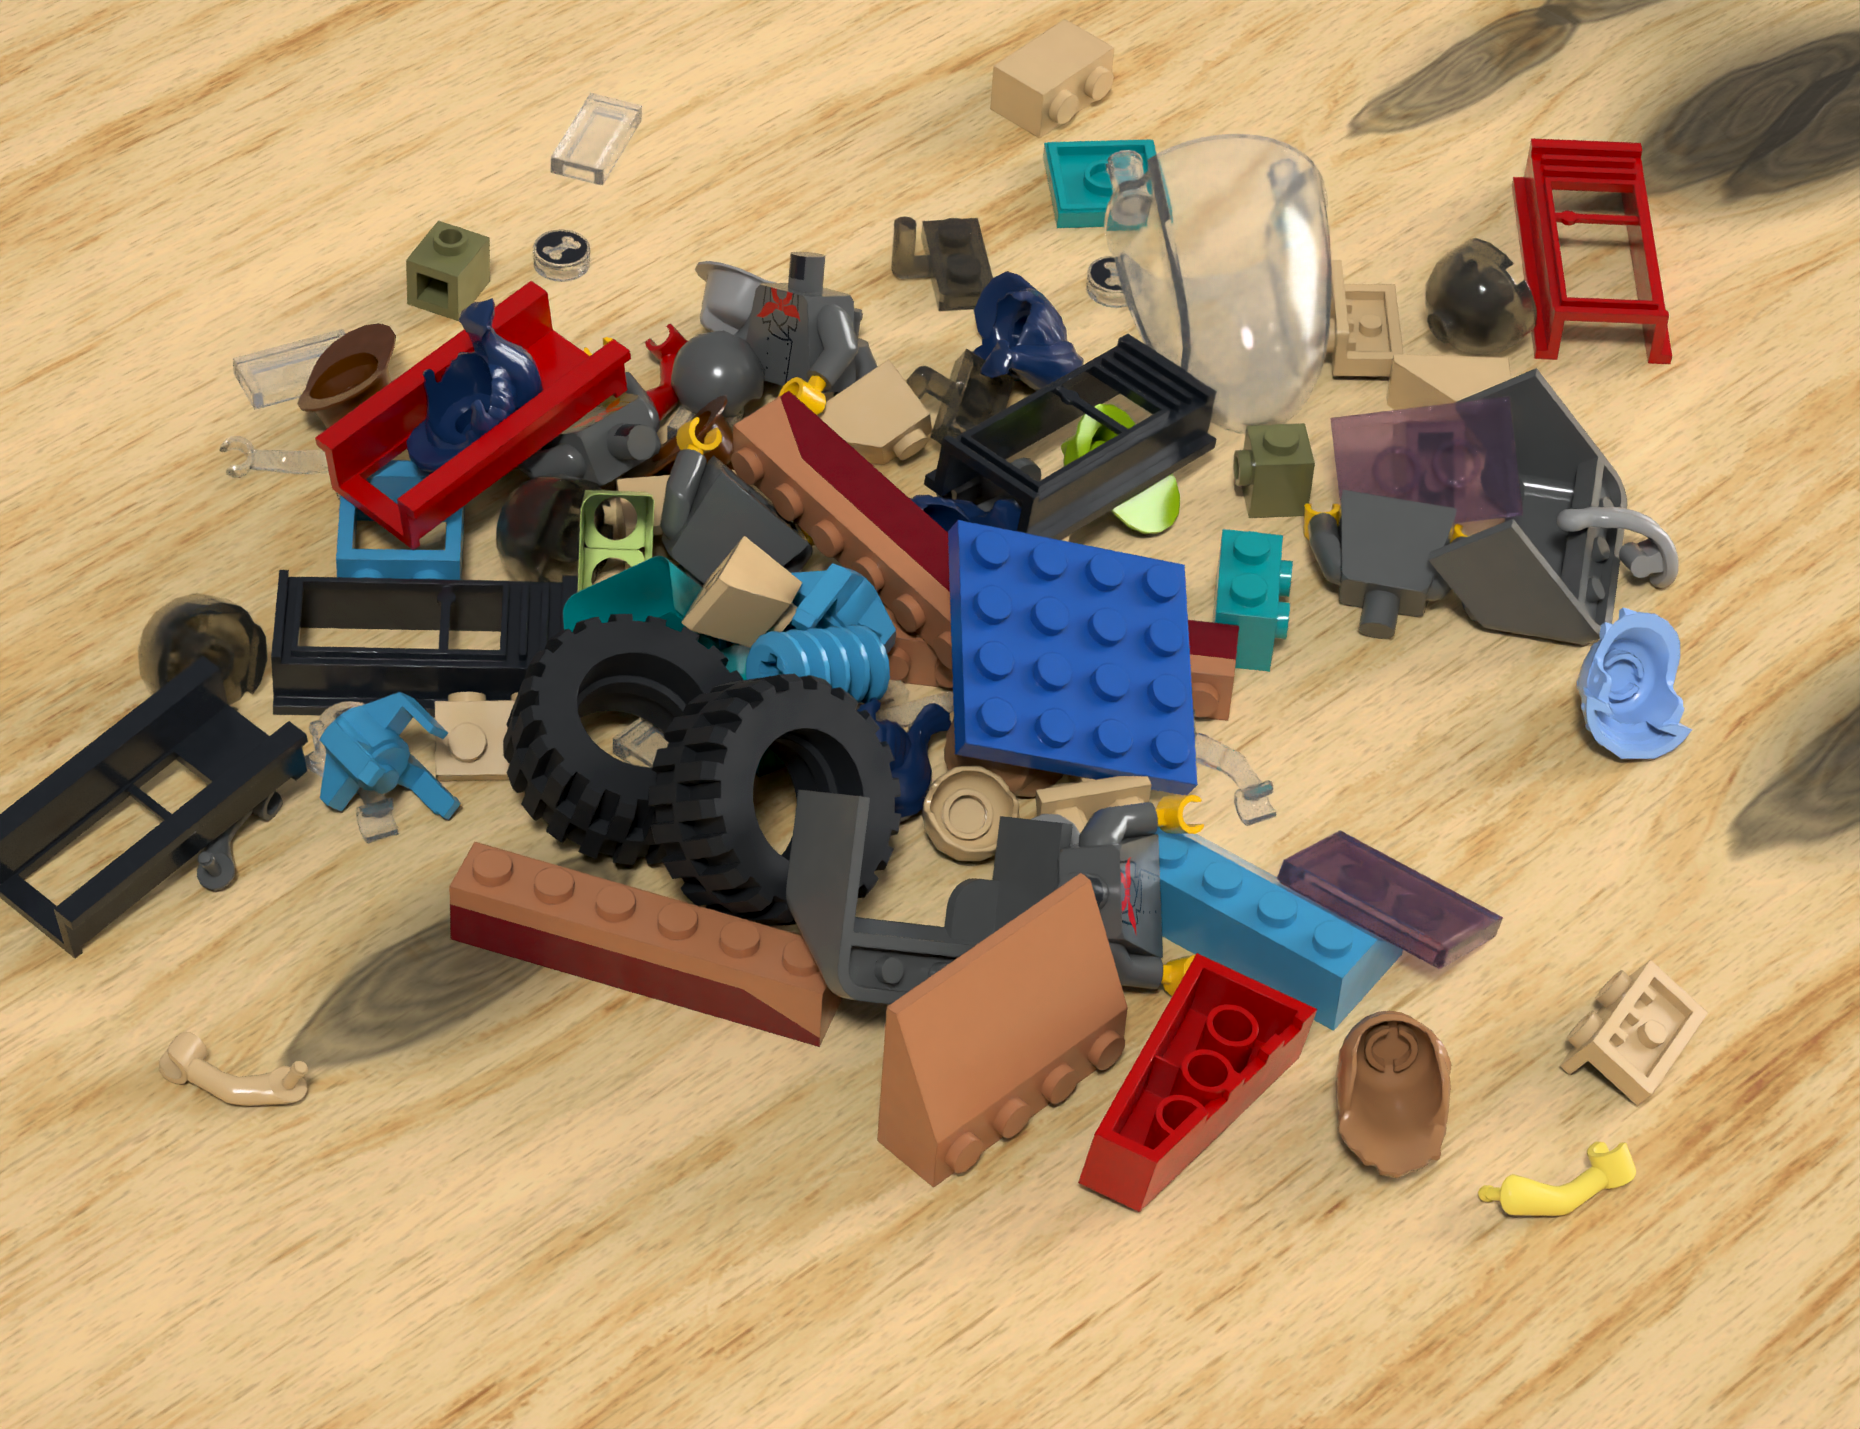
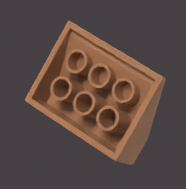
(1000, 1034)

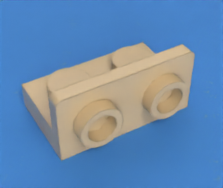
(1635, 1031)

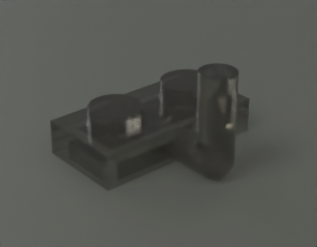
(952, 259)
(964, 397)

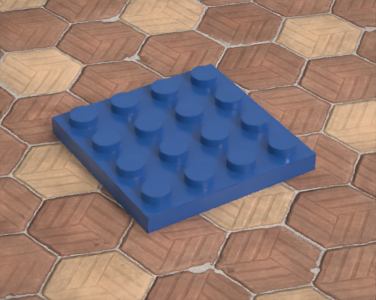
(1070, 658)

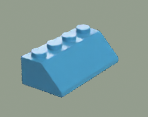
(1266, 930)

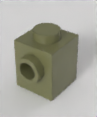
(448, 270)
(1275, 470)

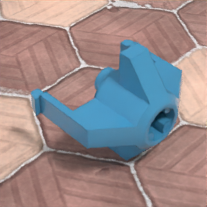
(841, 599)
(370, 754)

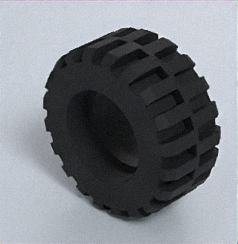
(557, 764)
(709, 778)

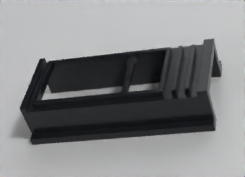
(1106, 474)
(316, 678)
(179, 722)

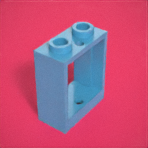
(394, 481)

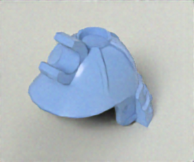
(1630, 687)

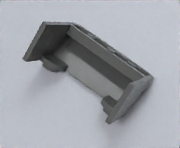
(1527, 570)
(889, 958)

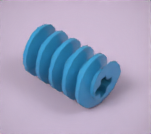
(842, 656)

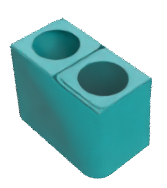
(643, 590)

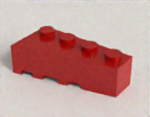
(1195, 1076)

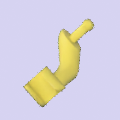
(1532, 1198)

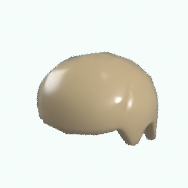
(965, 812)

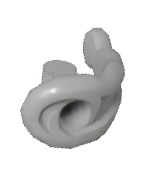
(1652, 556)

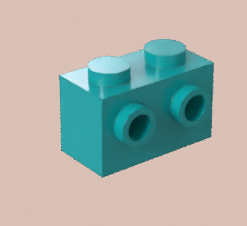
(1248, 594)

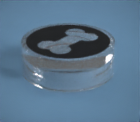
(561, 255)
(1104, 283)

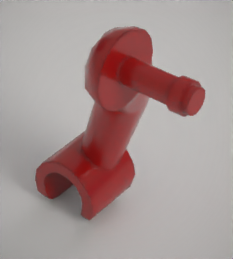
(664, 395)

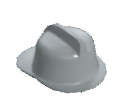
(726, 296)

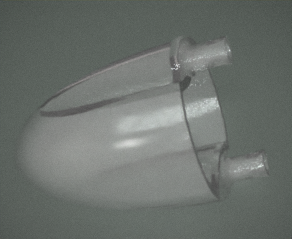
(1228, 268)

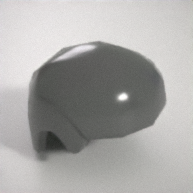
(717, 366)

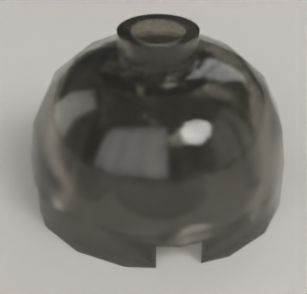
(1476, 301)
(542, 528)
(207, 628)

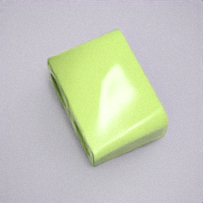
(604, 548)

